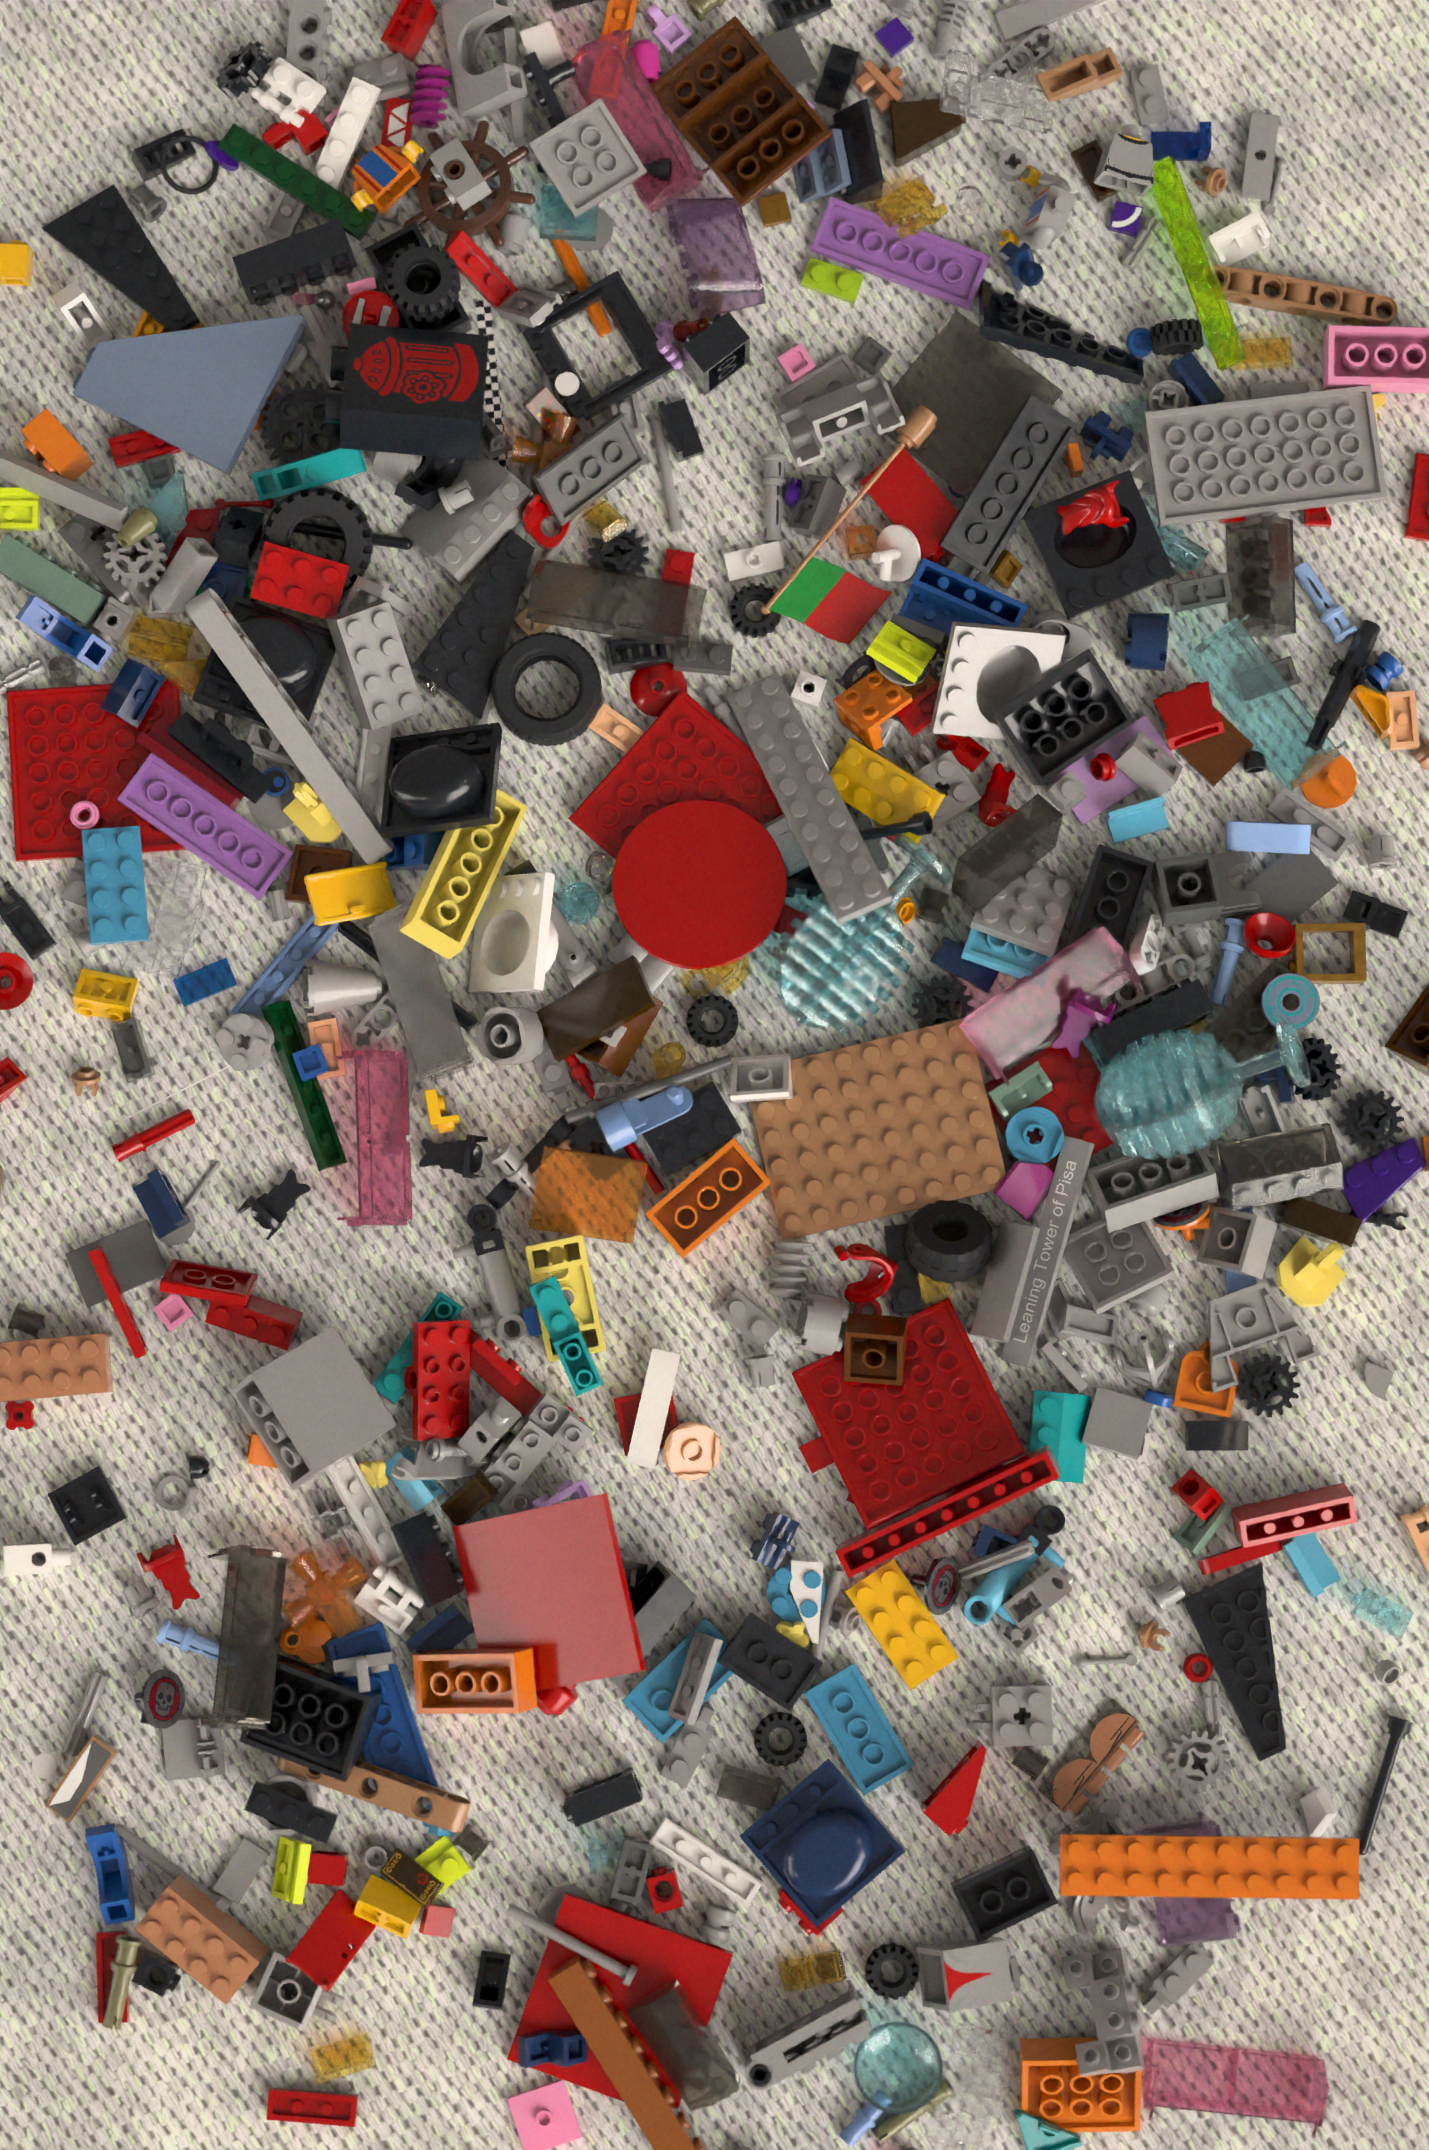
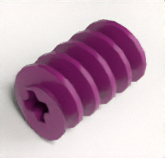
(428, 96)

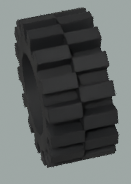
(1176, 337)
(738, 616)
(705, 1004)
(793, 1752)
(904, 1984)

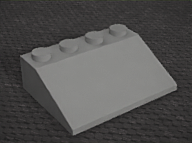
(471, 534)
(1003, 1282)

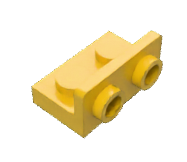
(105, 995)
(436, 1108)

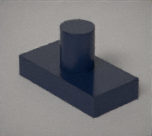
(1279, 1076)

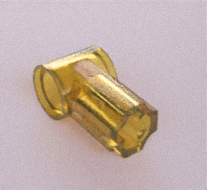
(665, 1068)

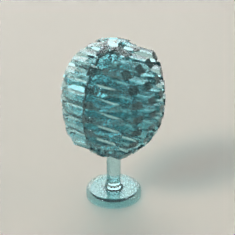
(844, 968)
(1183, 1089)

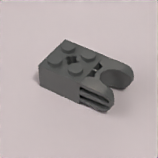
(81, 536)
(1207, 885)

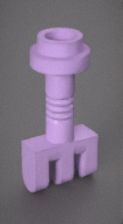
(665, 344)

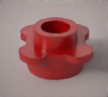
(27, 1419)

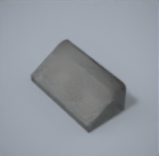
(748, 1788)

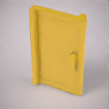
(359, 888)

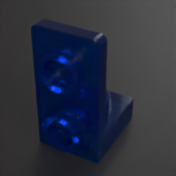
(1182, 144)

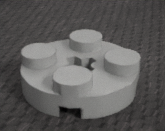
(231, 1045)

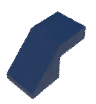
(948, 958)
(552, 2046)

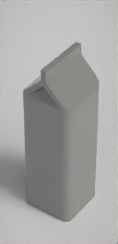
(182, 578)

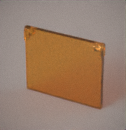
(588, 1194)

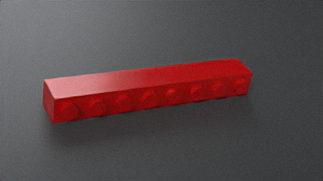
(948, 1511)

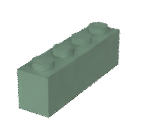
(49, 582)

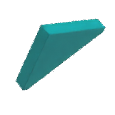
(1044, 2135)

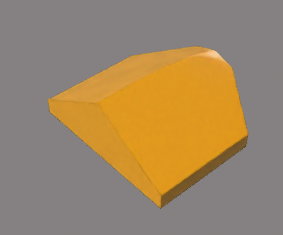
(1375, 709)

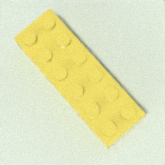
(461, 880)

